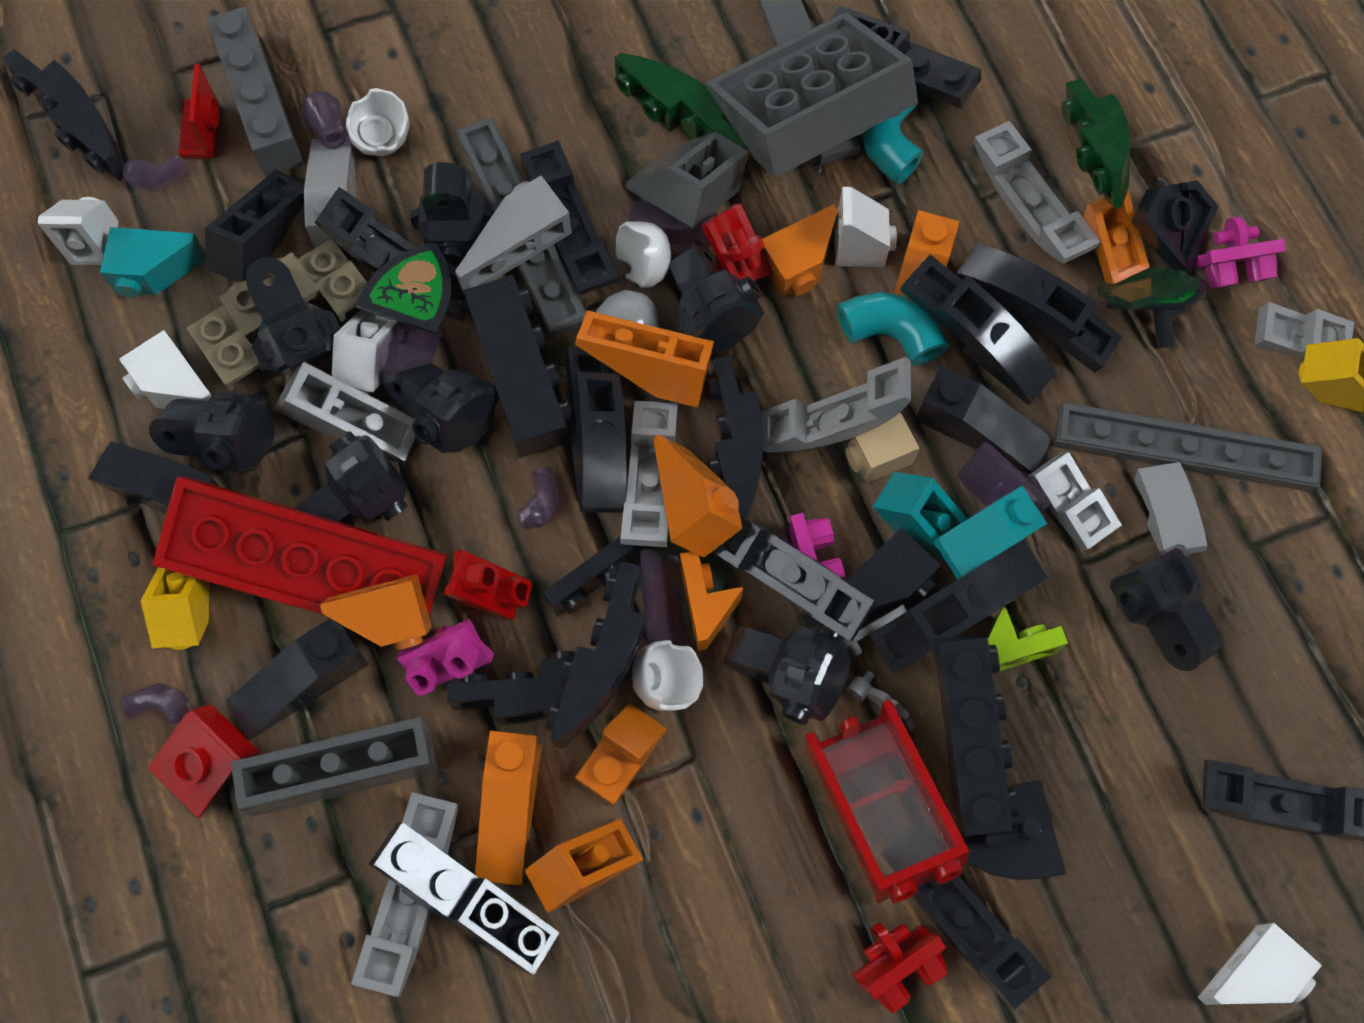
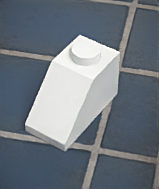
(79, 229)
(862, 231)
(362, 350)
(162, 373)
(1264, 970)

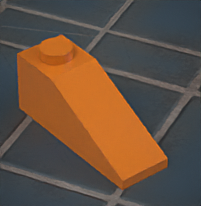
(653, 358)
(696, 501)
(507, 806)

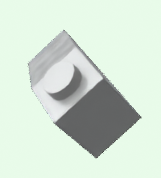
(325, 173)
(519, 229)
(338, 408)

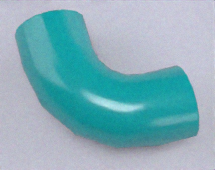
(891, 149)
(895, 317)

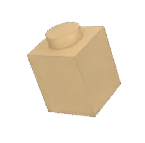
(882, 449)

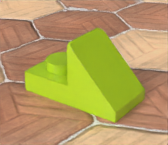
(1033, 642)

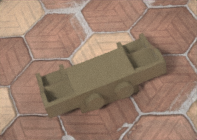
(231, 329)

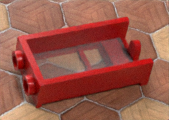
(888, 805)

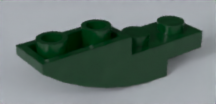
(672, 97)
(1103, 140)

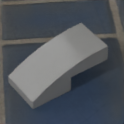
(1291, 331)
(1074, 504)
(1172, 507)

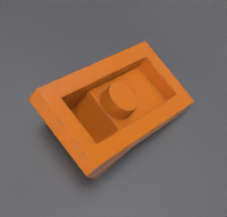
(1121, 244)
(706, 610)
(621, 753)

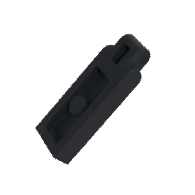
(574, 589)

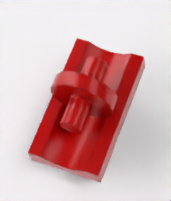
(736, 244)
(487, 586)
(896, 957)

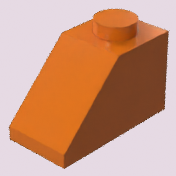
(932, 236)
(800, 252)
(383, 612)
(583, 864)

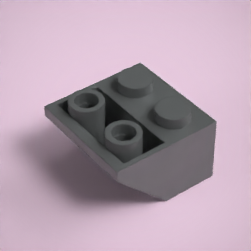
(693, 177)

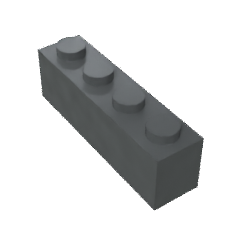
(255, 91)
(334, 767)

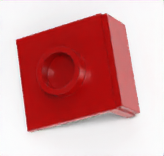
(199, 119)
(199, 757)

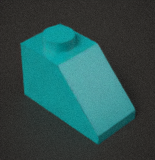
(148, 259)
(918, 508)
(990, 532)

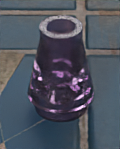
(324, 117)

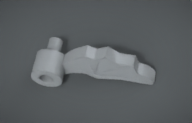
(854, 646)
(861, 688)

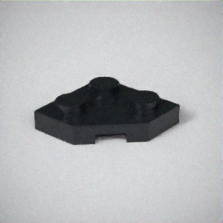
(1176, 221)

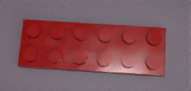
(282, 549)

